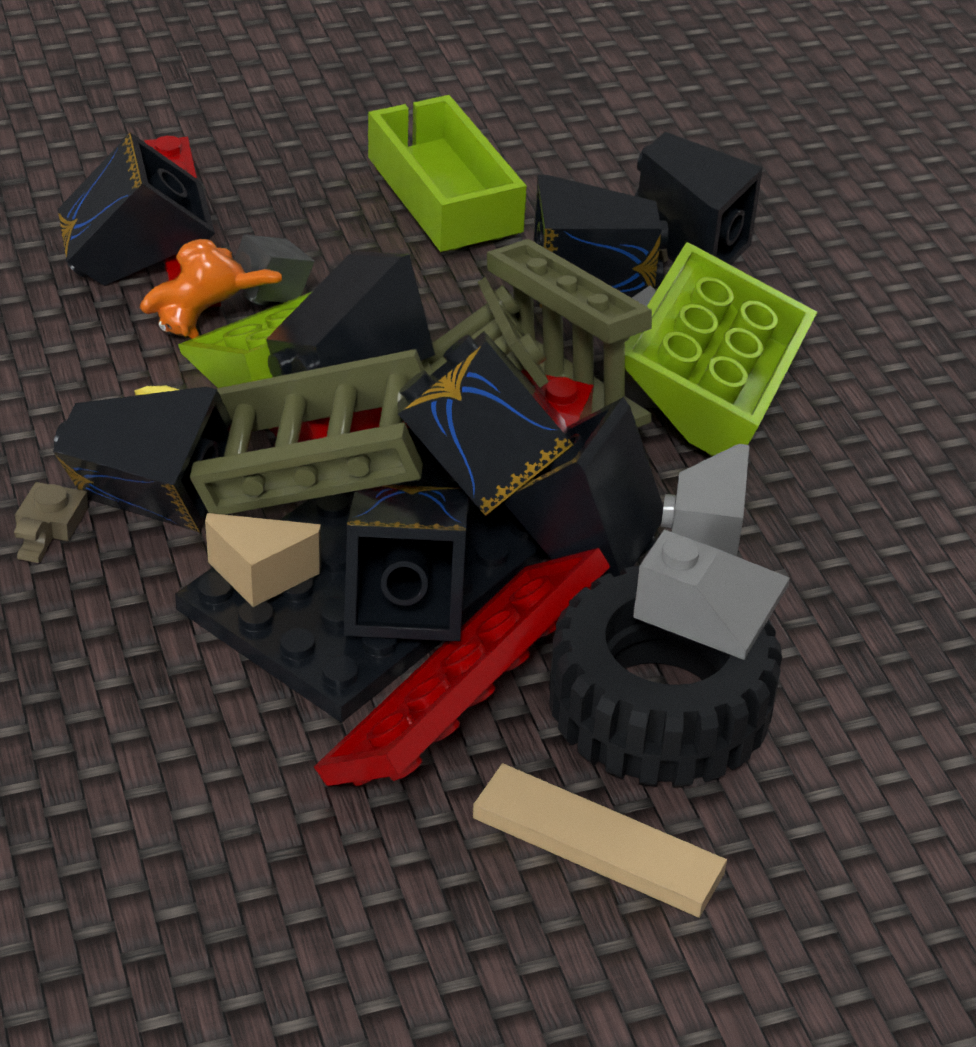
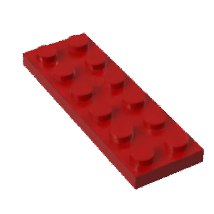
(460, 672)

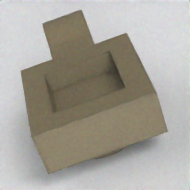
(48, 514)

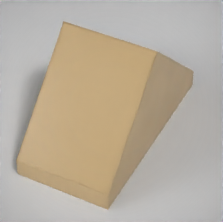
(262, 554)

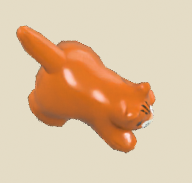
(205, 279)

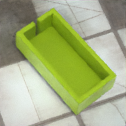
(449, 175)

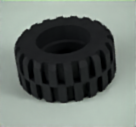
(648, 725)

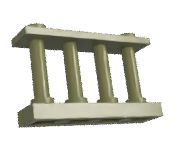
(583, 301)
(501, 326)
(318, 466)

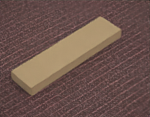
(600, 839)

